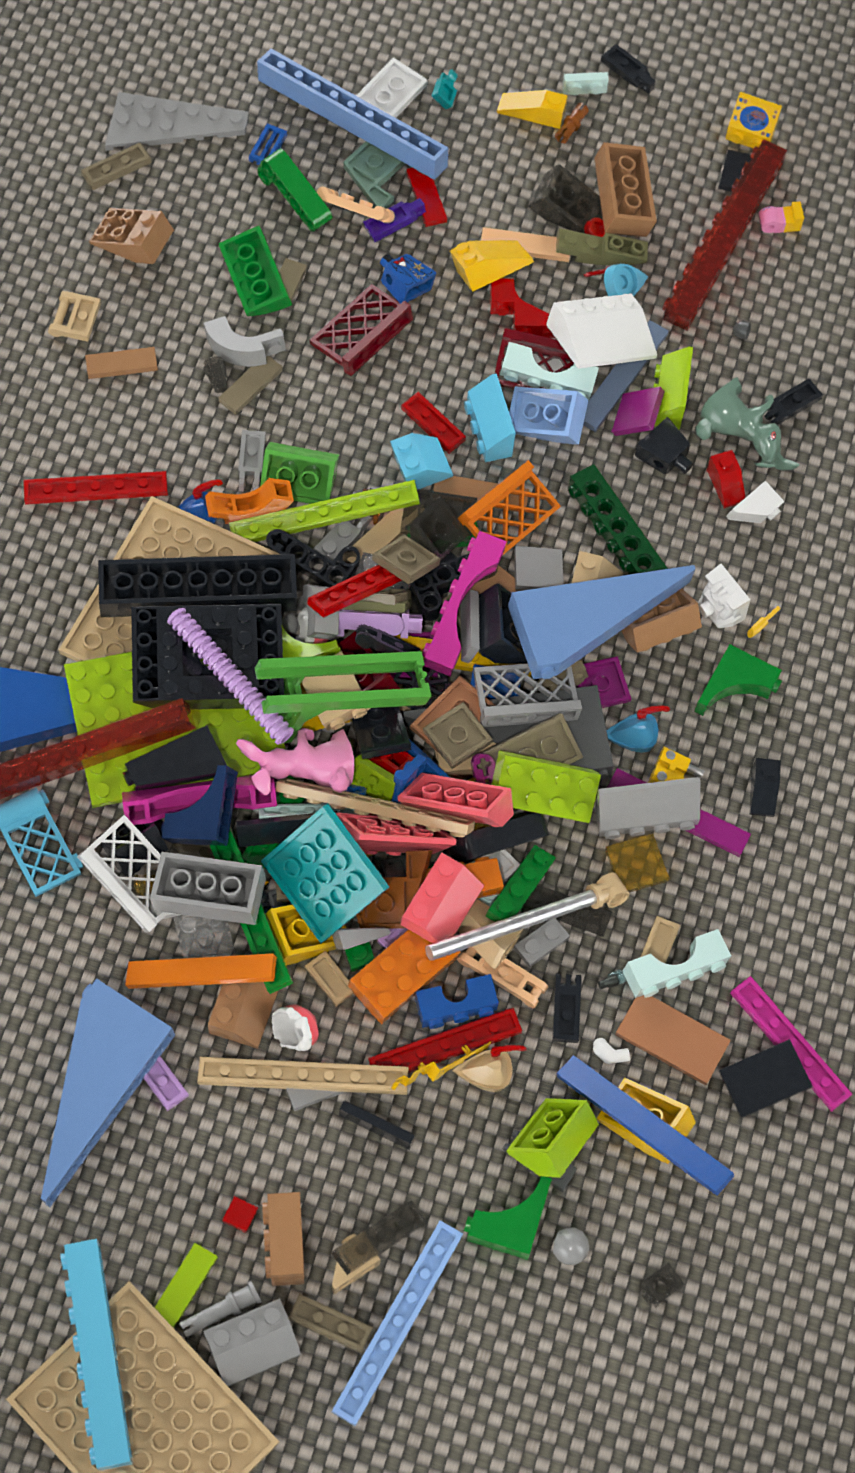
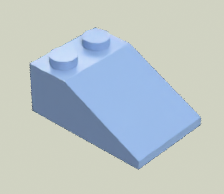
(548, 414)

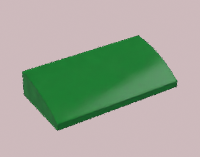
(255, 273)

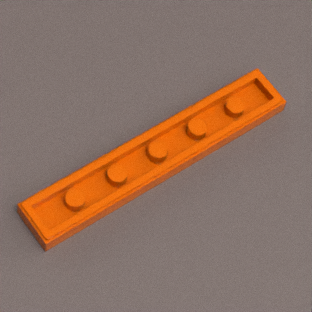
(201, 971)

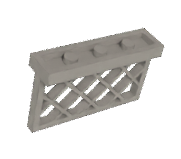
(525, 712)

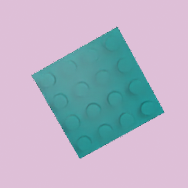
(324, 873)

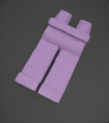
(389, 622)

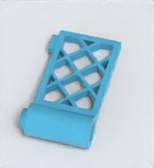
(26, 810)

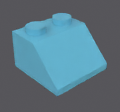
(421, 459)

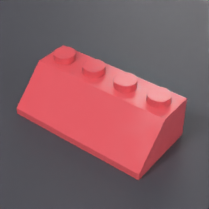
(460, 798)

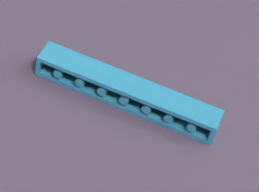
(98, 1355)

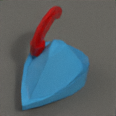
(637, 731)

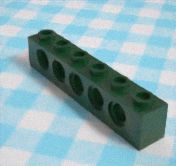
(591, 481)

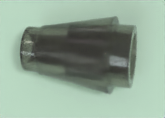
(216, 373)

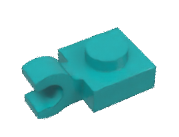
(444, 91)

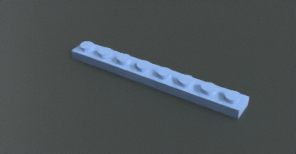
(397, 1323)

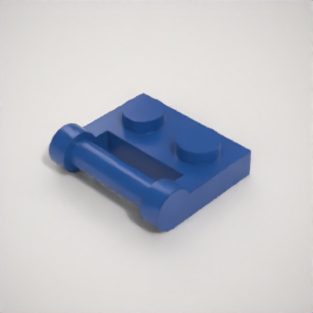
(405, 777)

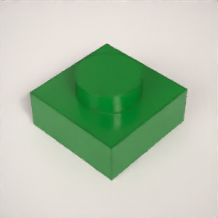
(359, 956)

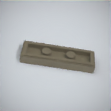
(116, 166)
(250, 385)
(330, 1323)

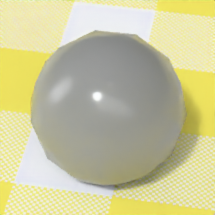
(571, 1246)

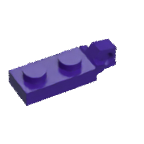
(404, 215)

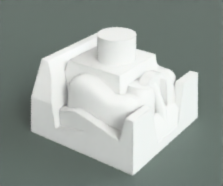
(723, 599)

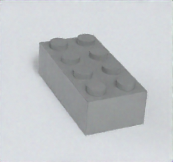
(208, 888)

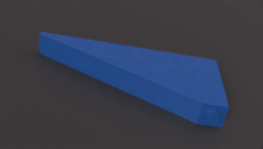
(33, 708)

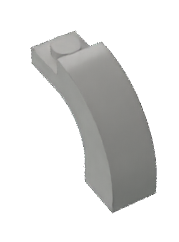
(241, 349)
(318, 626)

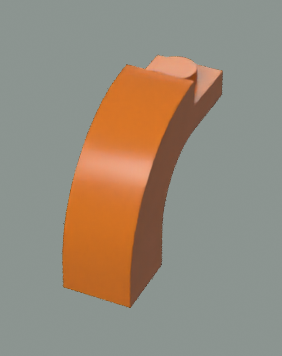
(269, 498)

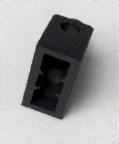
(665, 448)

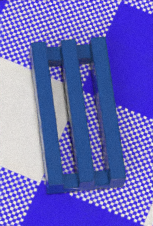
(283, 134)

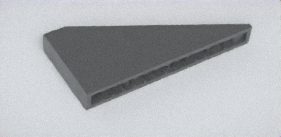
(587, 731)

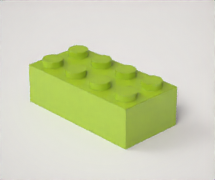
(547, 786)

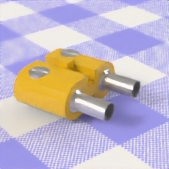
(672, 766)

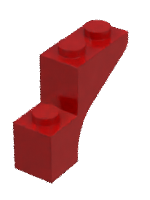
(526, 317)

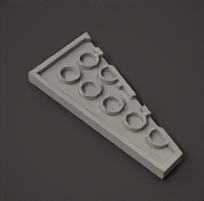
(169, 121)

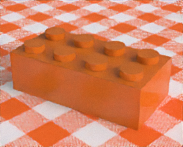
(397, 975)

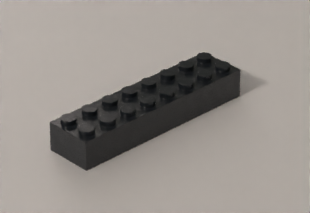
(196, 582)

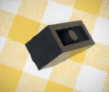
(764, 787)

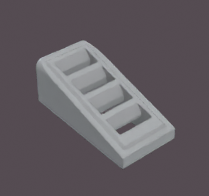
(355, 936)

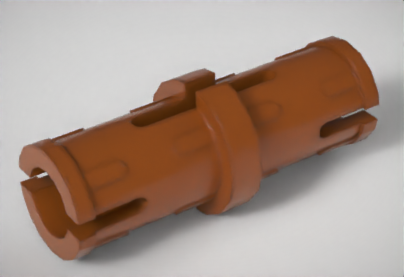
(571, 123)

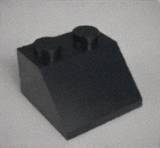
(149, 831)

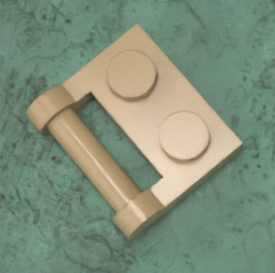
(81, 318)

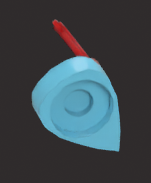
(621, 279)

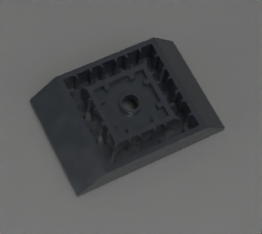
(170, 670)

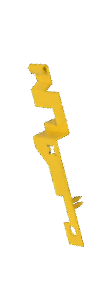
(432, 1069)

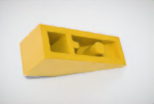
(535, 106)

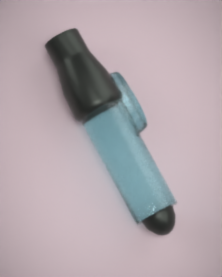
(613, 979)

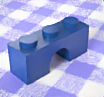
(436, 1009)

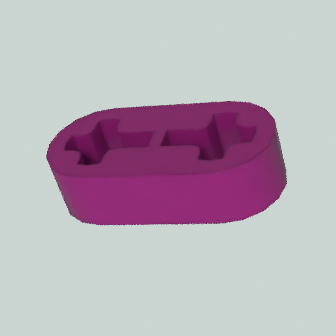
(478, 772)

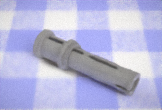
(232, 1304)

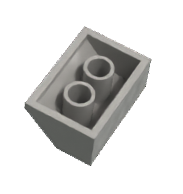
(252, 1342)

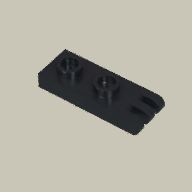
(793, 401)
(566, 1009)

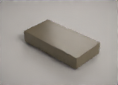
(292, 275)

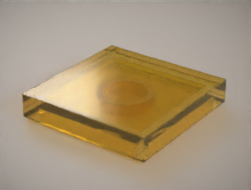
(637, 863)

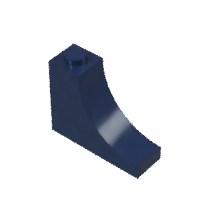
(209, 818)

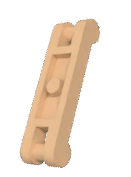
(363, 207)
(507, 976)

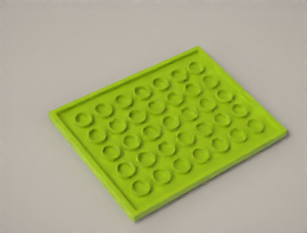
(104, 694)

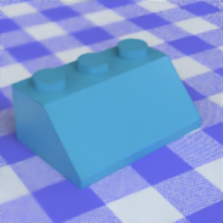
(490, 419)

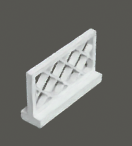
(114, 884)

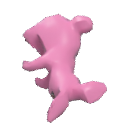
(326, 764)

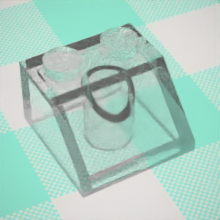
(203, 937)

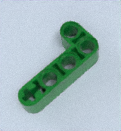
(296, 189)

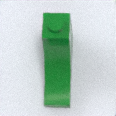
(739, 674)
(511, 1229)

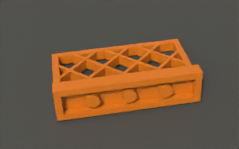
(501, 492)

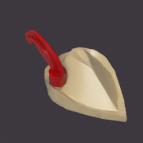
(489, 1069)

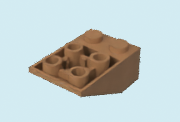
(133, 234)

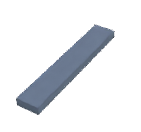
(618, 383)

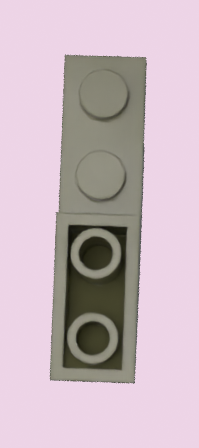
(603, 250)

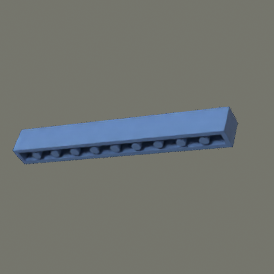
(353, 114)

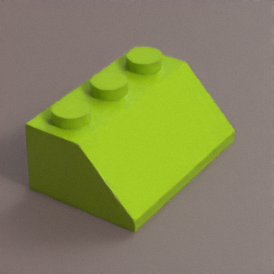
(674, 379)
(554, 1136)

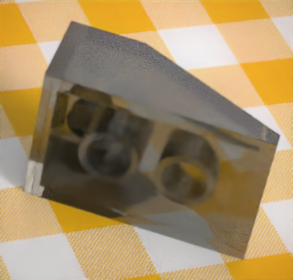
(565, 200)

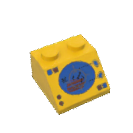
(753, 121)

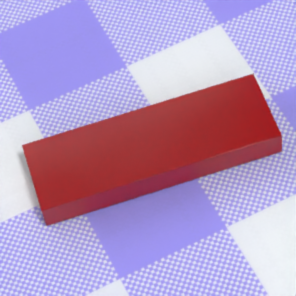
(425, 189)
(433, 422)

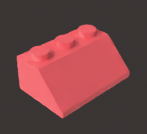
(442, 900)

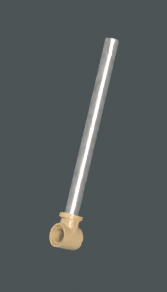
(606, 890)

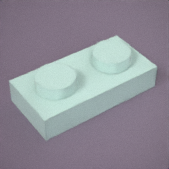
(585, 83)

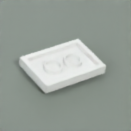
(393, 88)

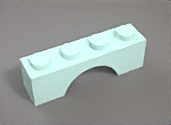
(521, 366)
(649, 975)

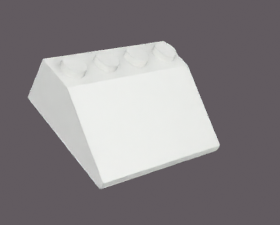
(602, 330)

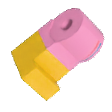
(782, 218)

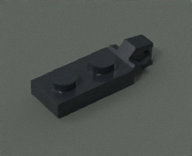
(628, 68)

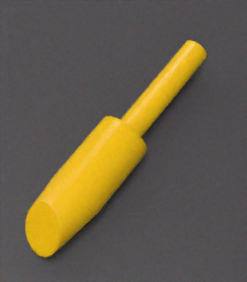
(761, 623)

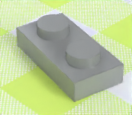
(541, 942)

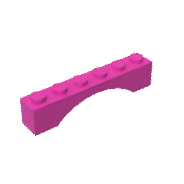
(482, 561)
(152, 804)

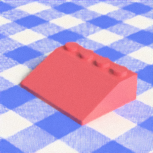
(393, 836)

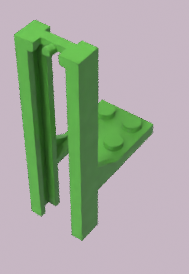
(299, 707)

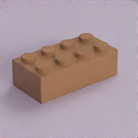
(625, 189)

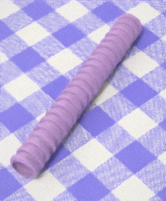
(229, 674)

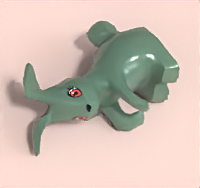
(729, 416)

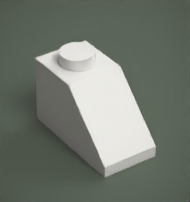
(757, 506)

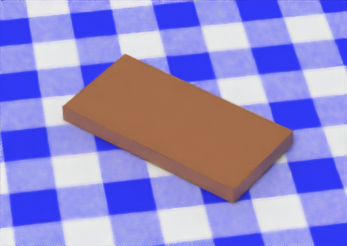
(673, 1038)

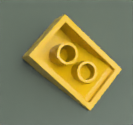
(488, 261)
(294, 935)
(667, 1109)

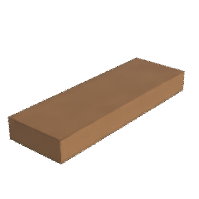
(121, 362)

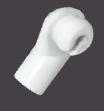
(608, 1054)

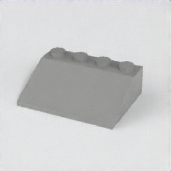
(648, 807)

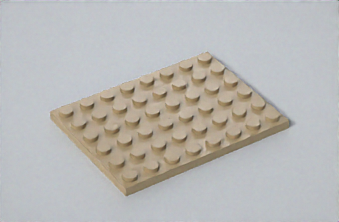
(157, 533)
(173, 1402)

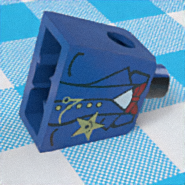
(406, 277)

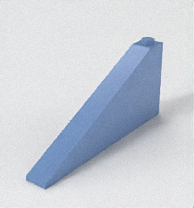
(573, 619)
(108, 1060)

